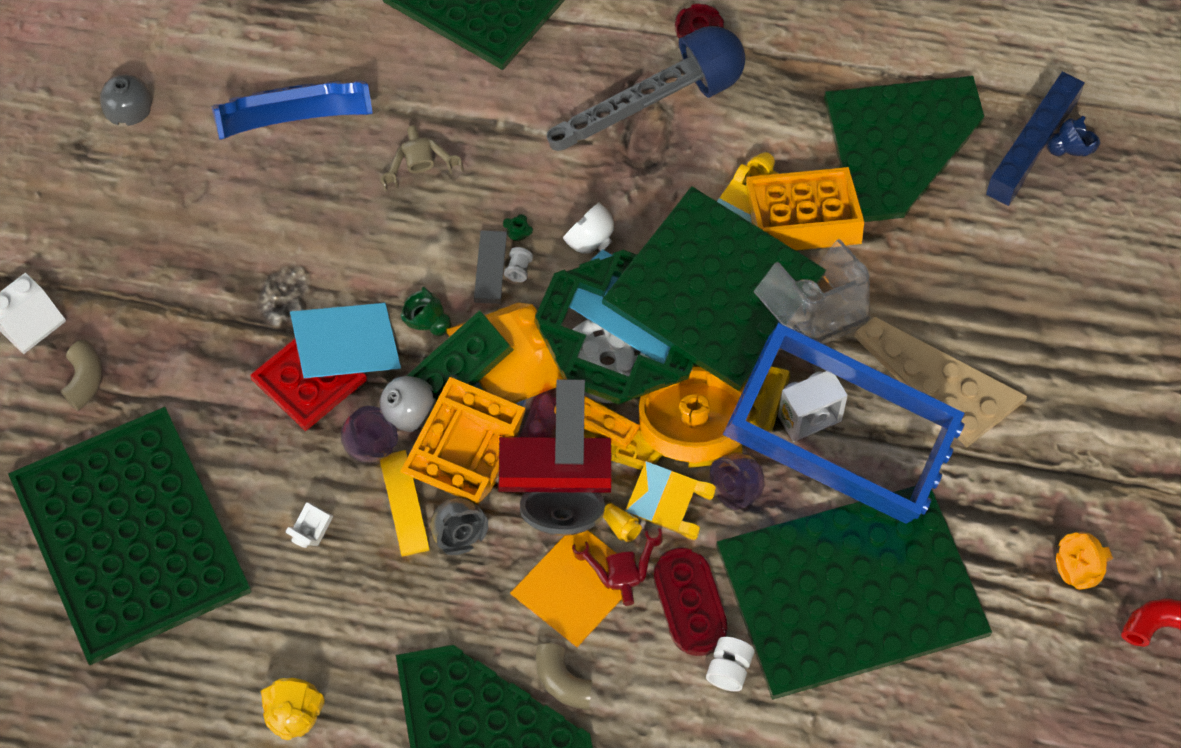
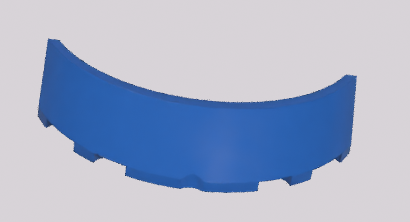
(291, 104)

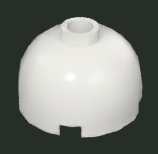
(591, 231)

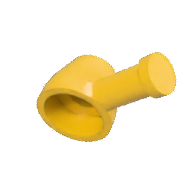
(762, 165)

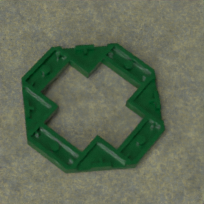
(566, 343)

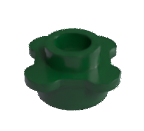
(517, 233)

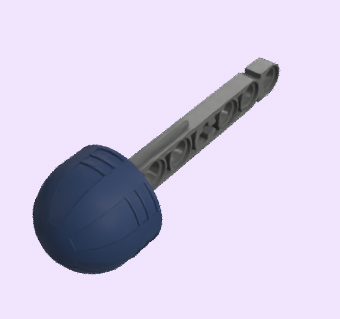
(710, 59)

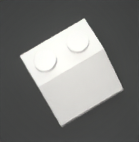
(27, 313)

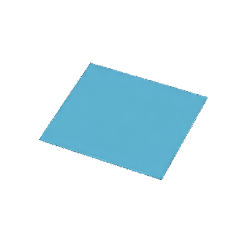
(344, 340)

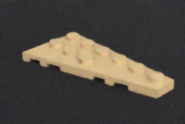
(941, 377)

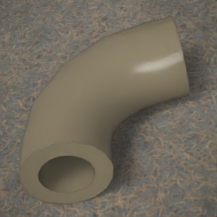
(87, 374)
(557, 679)

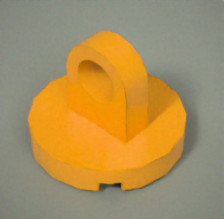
(1082, 560)

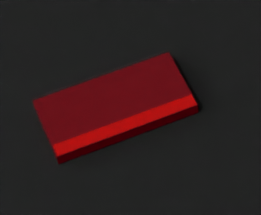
(530, 466)

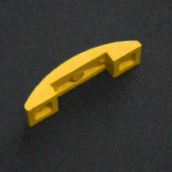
(404, 505)

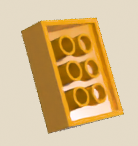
(807, 207)

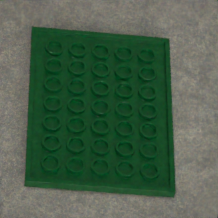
(128, 535)
(850, 593)

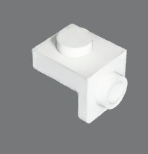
(310, 526)

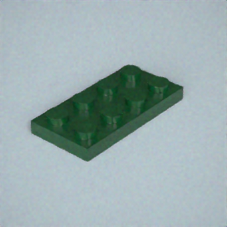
(464, 355)

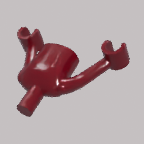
(622, 567)

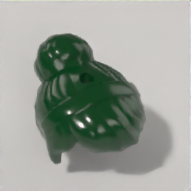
(425, 312)

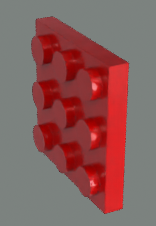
(302, 398)

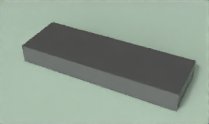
(490, 267)
(569, 422)

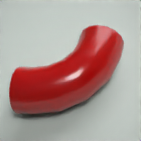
(1149, 618)

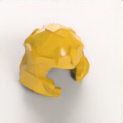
(291, 707)

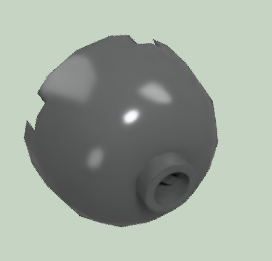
(125, 100)
(458, 525)

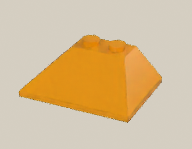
(529, 366)
(462, 441)

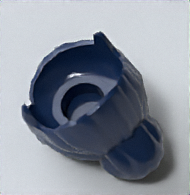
(1073, 139)

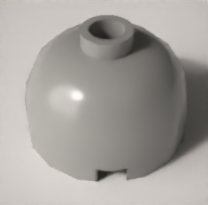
(407, 402)

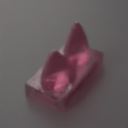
(541, 418)

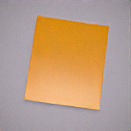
(568, 590)

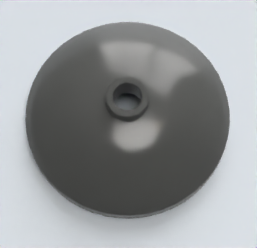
(562, 511)

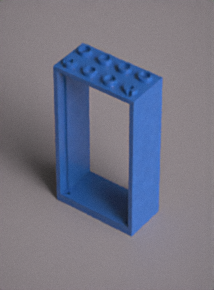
(830, 473)

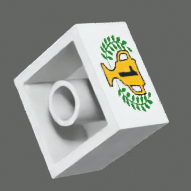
(812, 405)

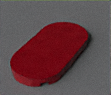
(690, 601)

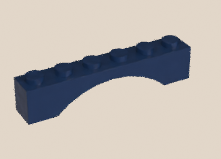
(1024, 152)

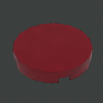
(695, 18)

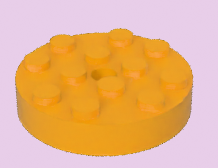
(668, 414)

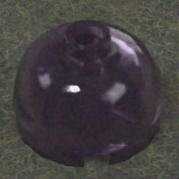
(368, 435)
(738, 479)

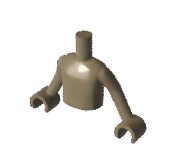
(418, 157)

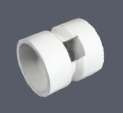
(730, 664)

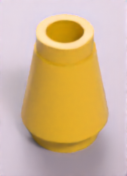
(622, 523)

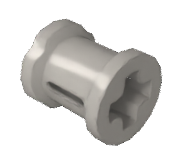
(518, 264)

